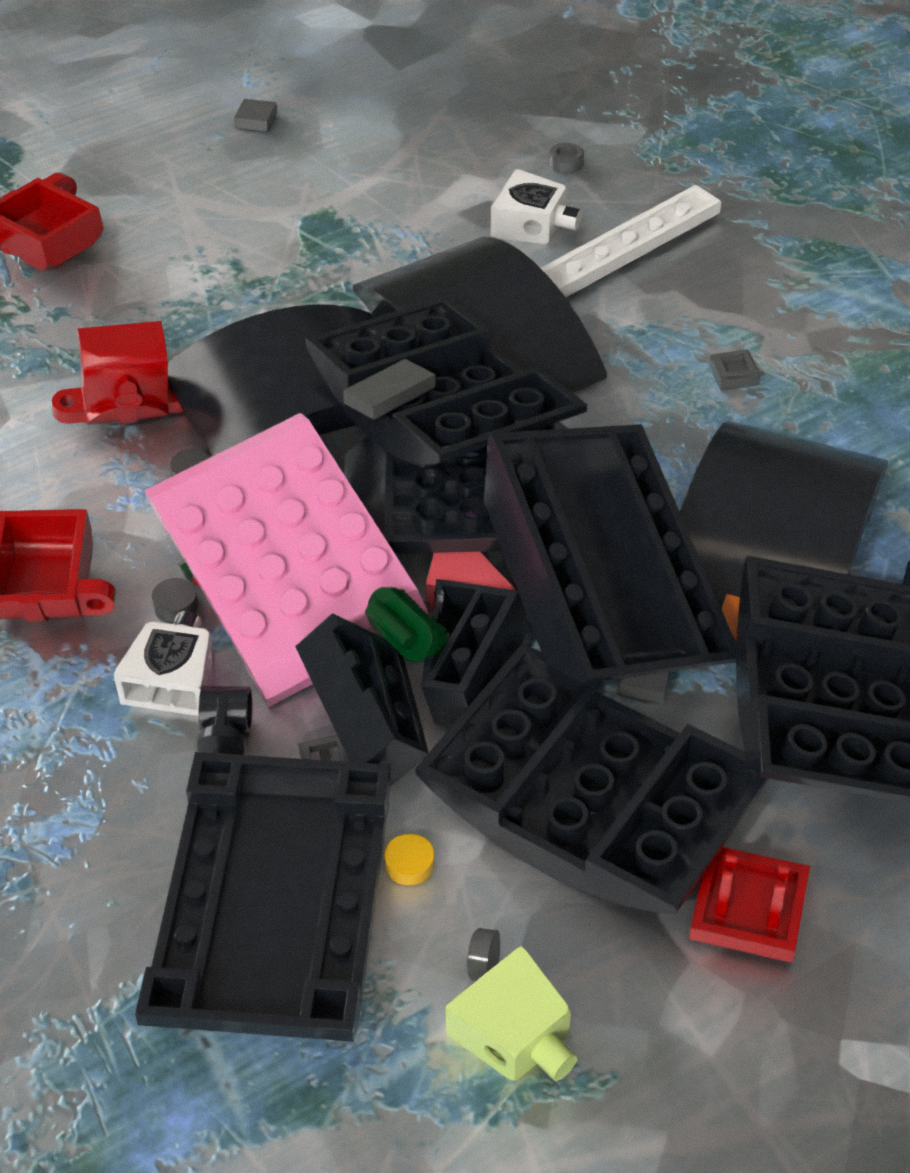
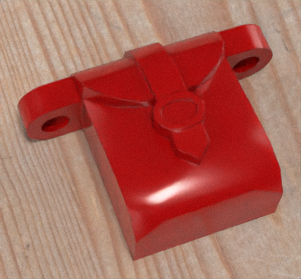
(48, 222)
(120, 376)
(48, 567)

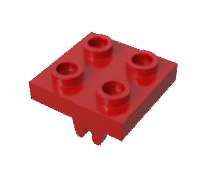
(751, 904)

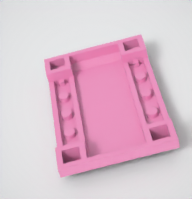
(277, 547)

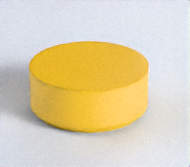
(409, 859)

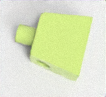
(513, 1020)

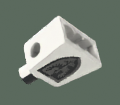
(532, 209)
(167, 666)

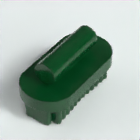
(405, 624)

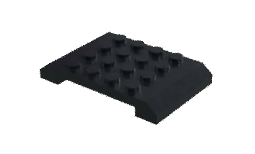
(270, 898)

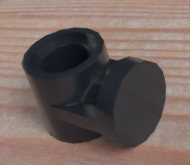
(223, 717)

